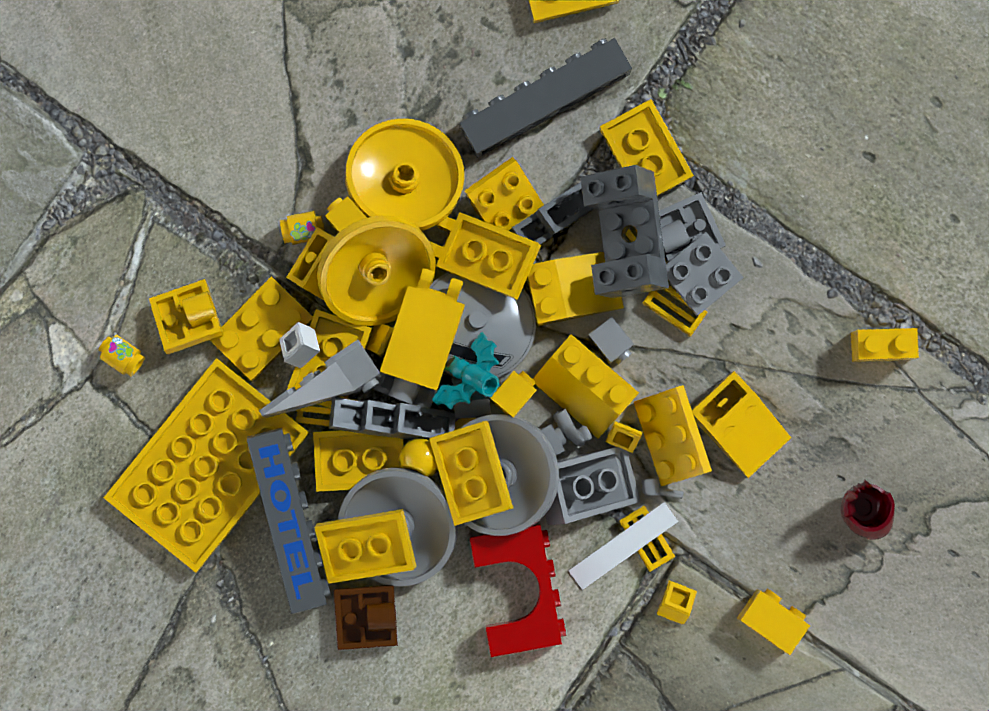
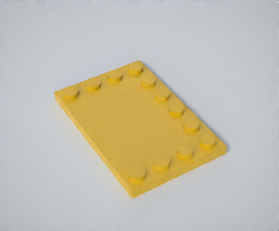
(198, 467)

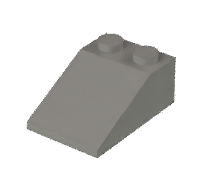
(593, 486)

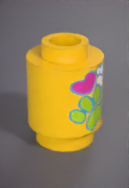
(300, 227)
(121, 355)

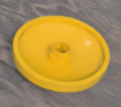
(405, 172)
(370, 268)

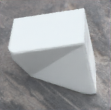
(299, 345)

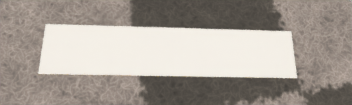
(623, 546)

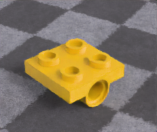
(504, 196)
(185, 316)

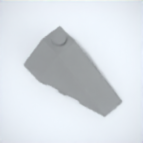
(344, 375)

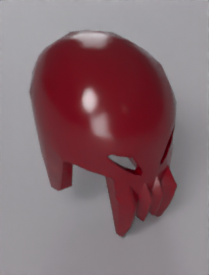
(868, 510)

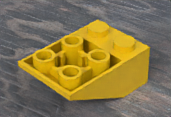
(740, 424)

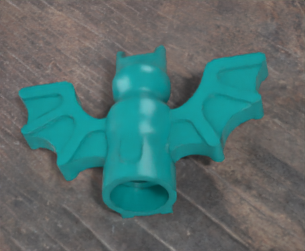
(474, 376)

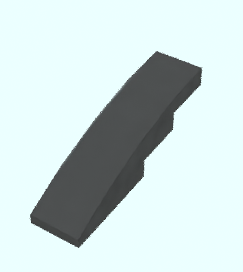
(553, 216)
(389, 420)

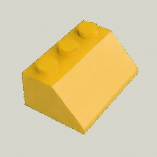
(585, 386)

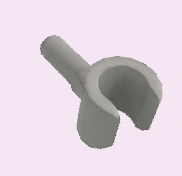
(651, 487)

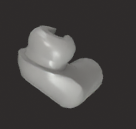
(566, 425)

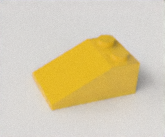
(565, 289)

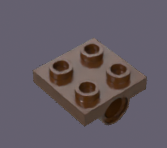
(365, 617)

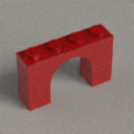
(541, 625)

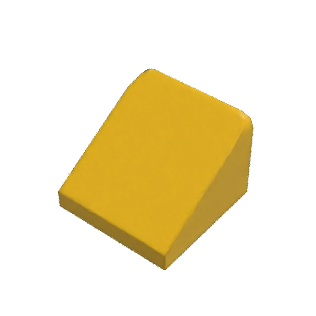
(379, 339)
(623, 436)
(676, 602)

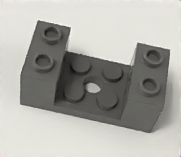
(626, 200)

